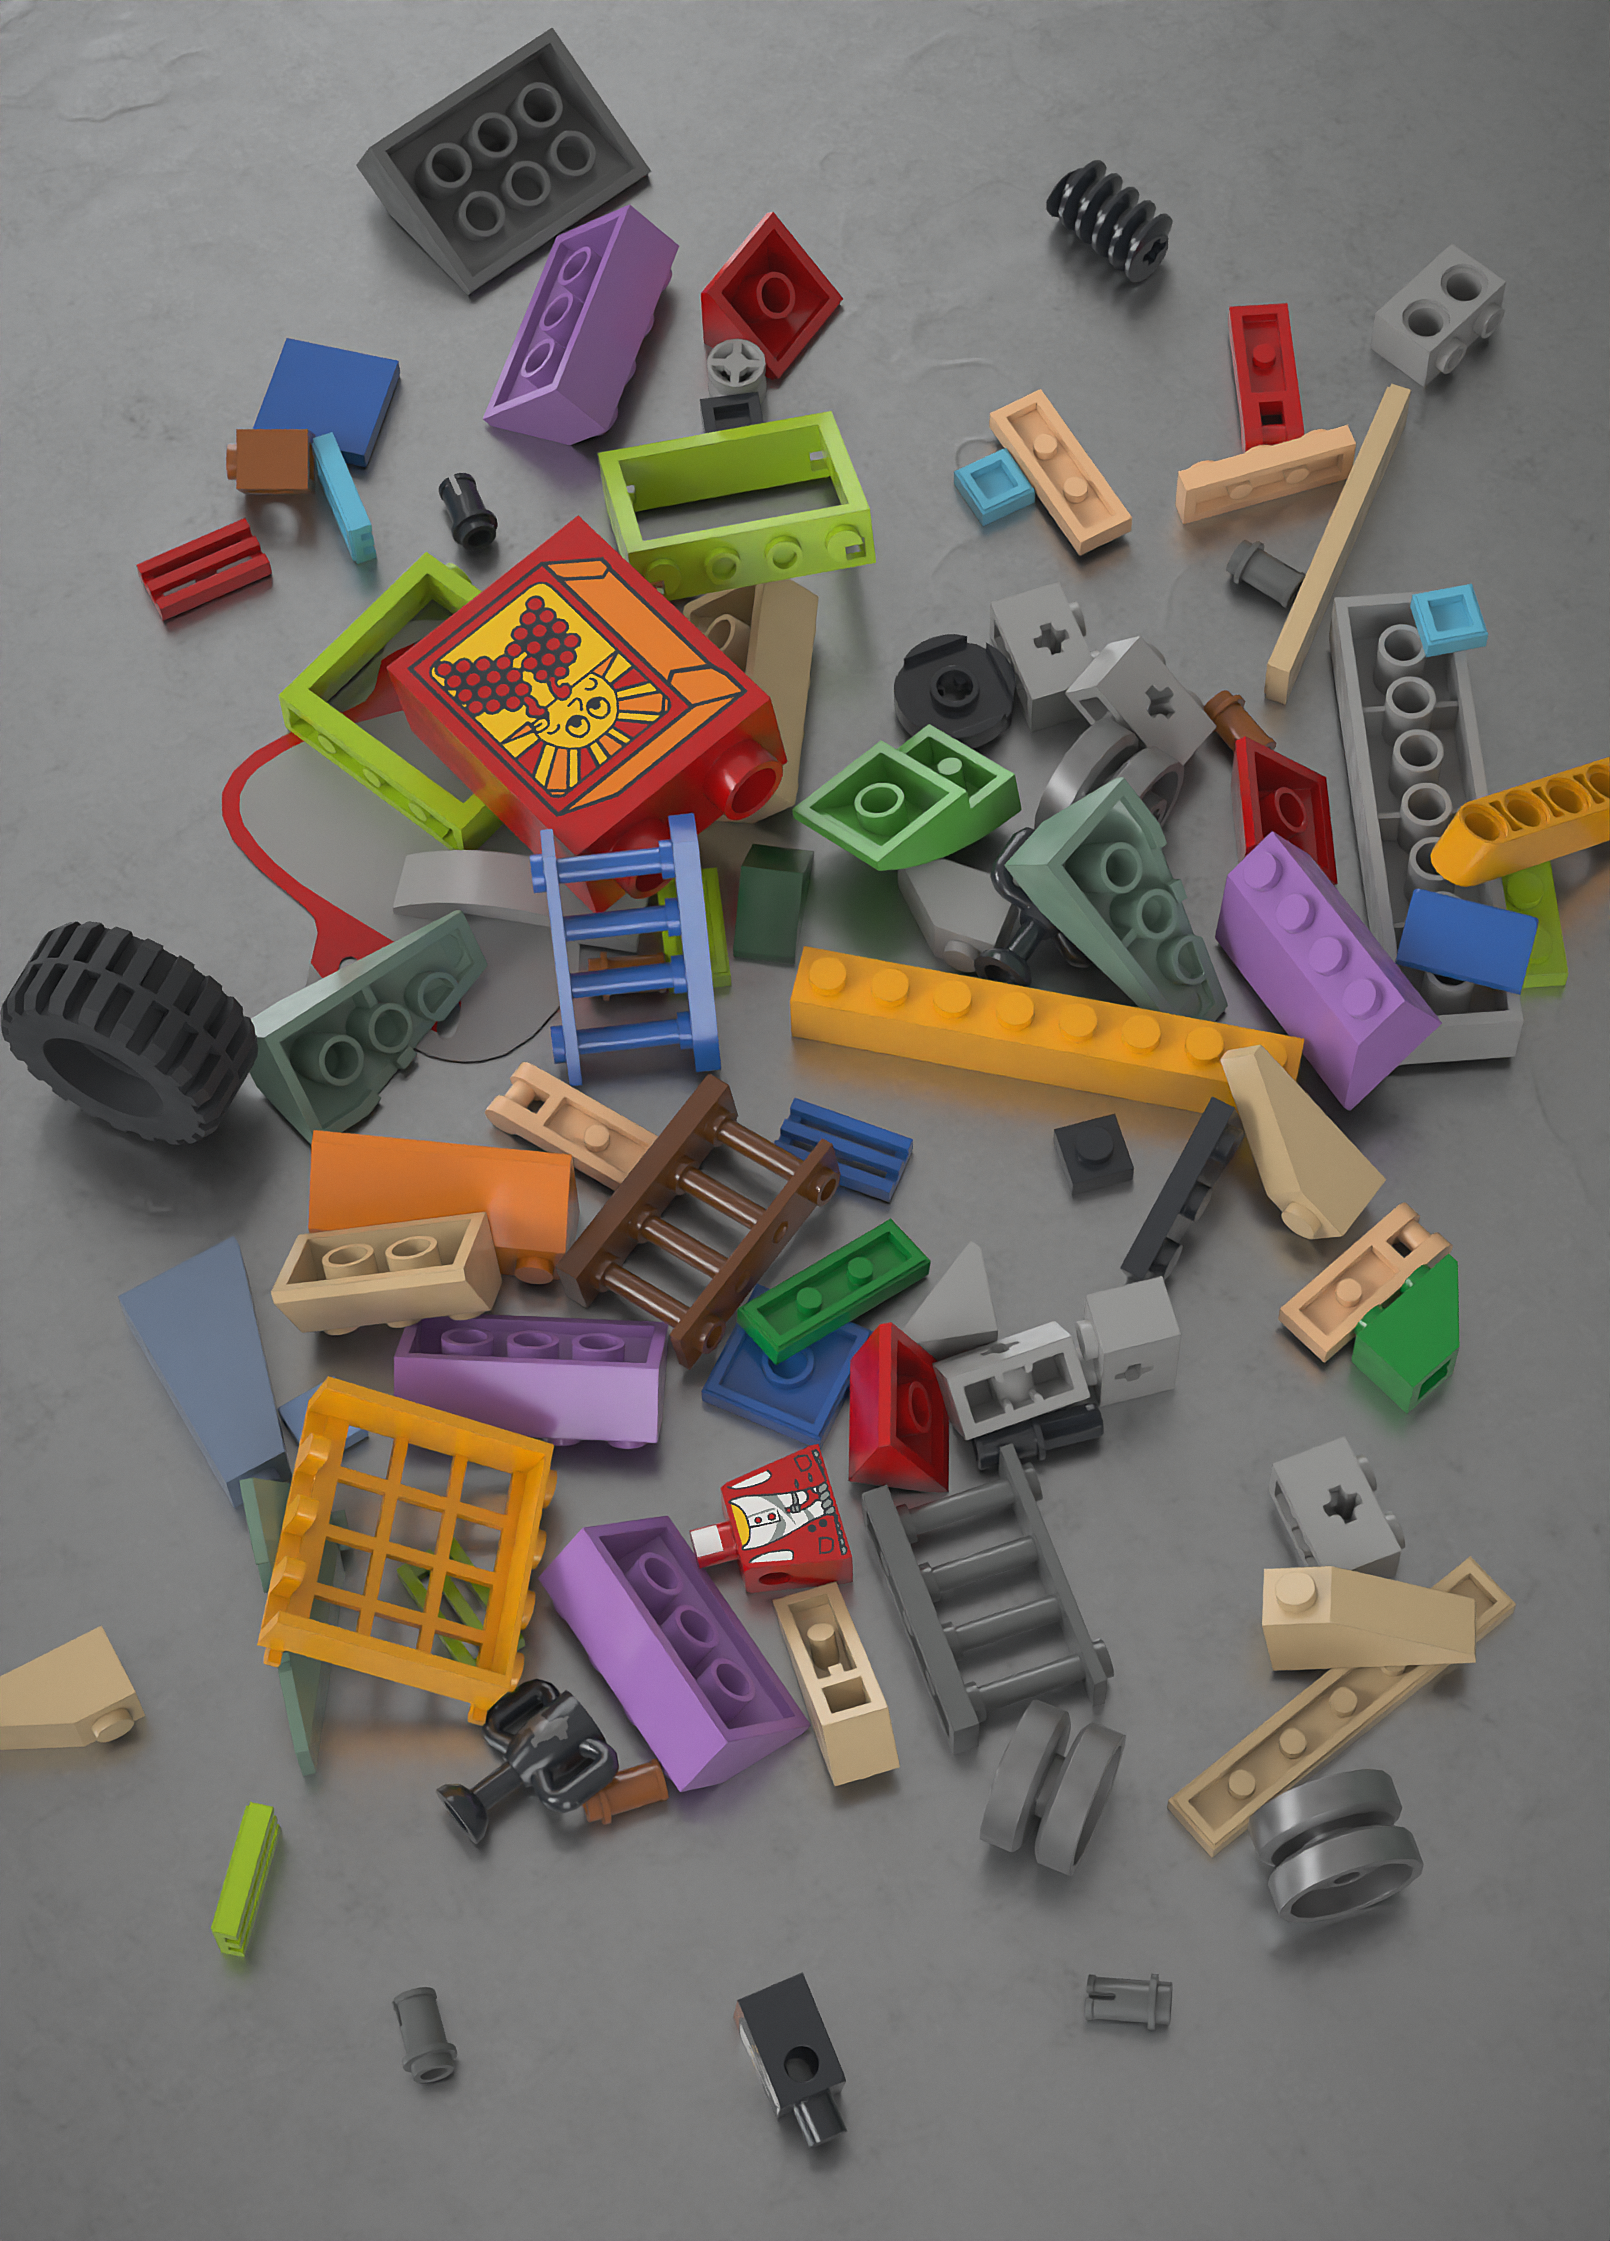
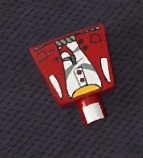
(779, 1527)

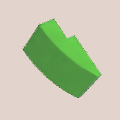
(912, 801)

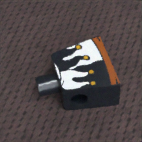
(784, 2027)

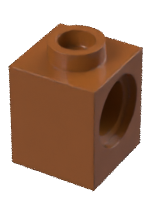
(272, 461)

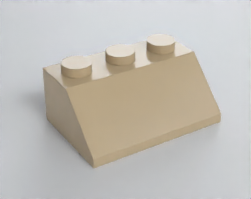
(389, 1274)

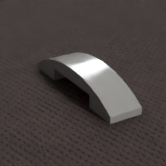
(492, 887)

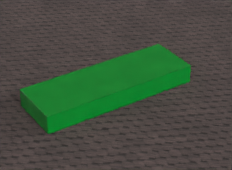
(833, 1291)

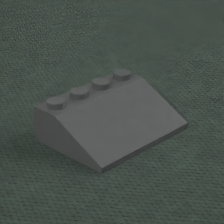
(503, 163)

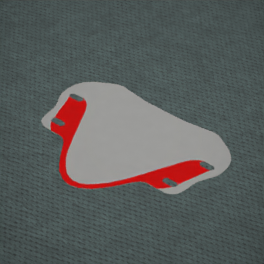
(344, 858)

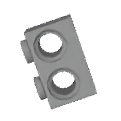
(1447, 303)

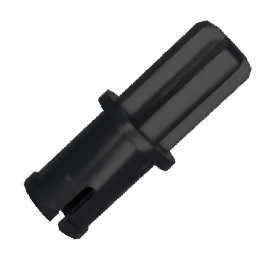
(1040, 1434)

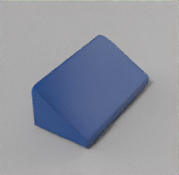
(1467, 941)

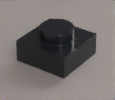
(730, 411)
(1093, 1154)

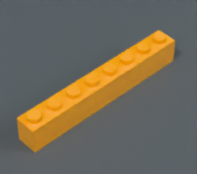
(1021, 1031)

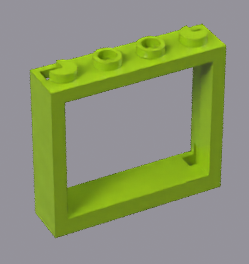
(732, 464)
(356, 751)

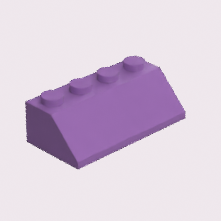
(583, 329)
(1320, 969)
(540, 1375)
(672, 1650)

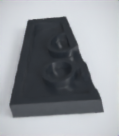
(1185, 1193)

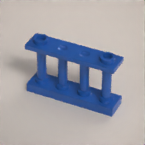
(679, 916)

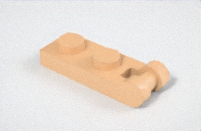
(570, 1123)
(1360, 1279)

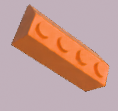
(394, 1180)

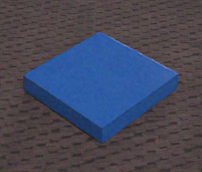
(329, 393)
(793, 1397)

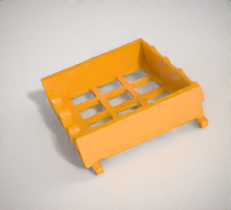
(307, 1527)

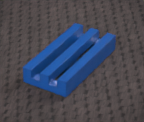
(853, 1130)

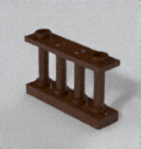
(672, 1169)

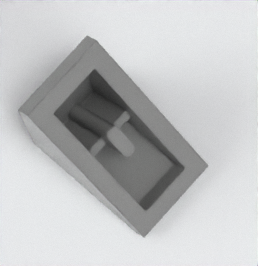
(957, 1311)

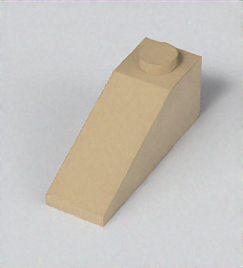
(1298, 1150)
(1362, 1620)
(837, 1684)
(68, 1697)

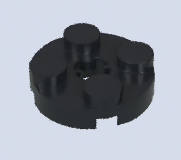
(967, 665)

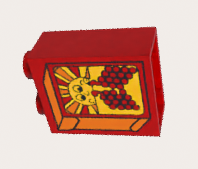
(590, 710)

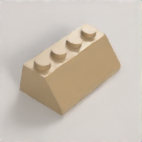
(771, 639)

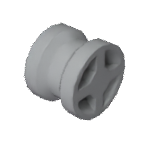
(734, 360)

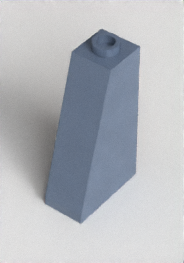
(211, 1359)

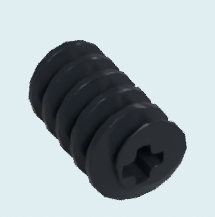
(1111, 219)

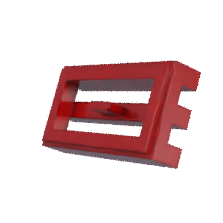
(199, 562)

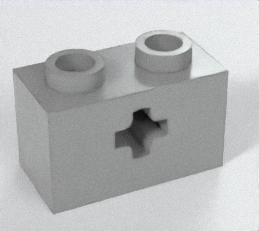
(1045, 649)
(1143, 696)
(1129, 1341)
(1011, 1380)
(1336, 1480)

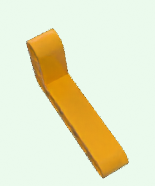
(1526, 825)

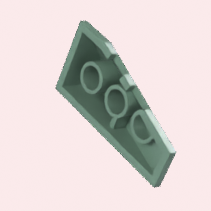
(1112, 894)
(301, 1677)

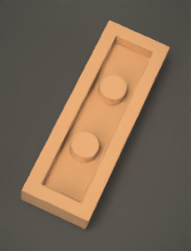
(1060, 472)
(1264, 473)

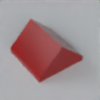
(768, 296)
(1283, 798)
(897, 1415)

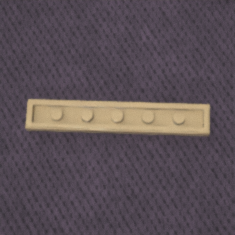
(1336, 544)
(1317, 1727)

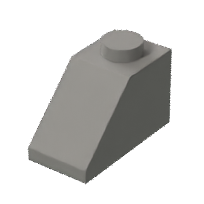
(957, 910)

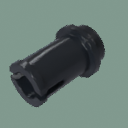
(472, 523)

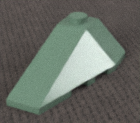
(348, 1034)

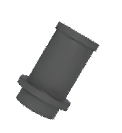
(1264, 572)
(1134, 2000)
(423, 2035)

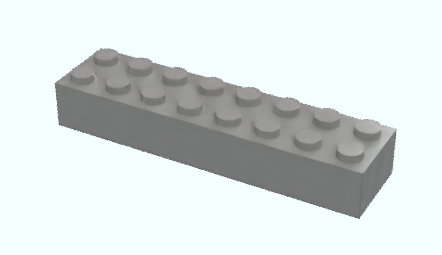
(1409, 771)

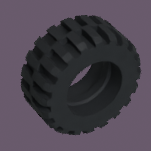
(129, 1032)

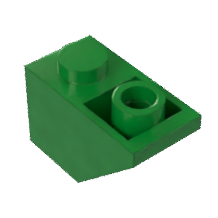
(1414, 1339)

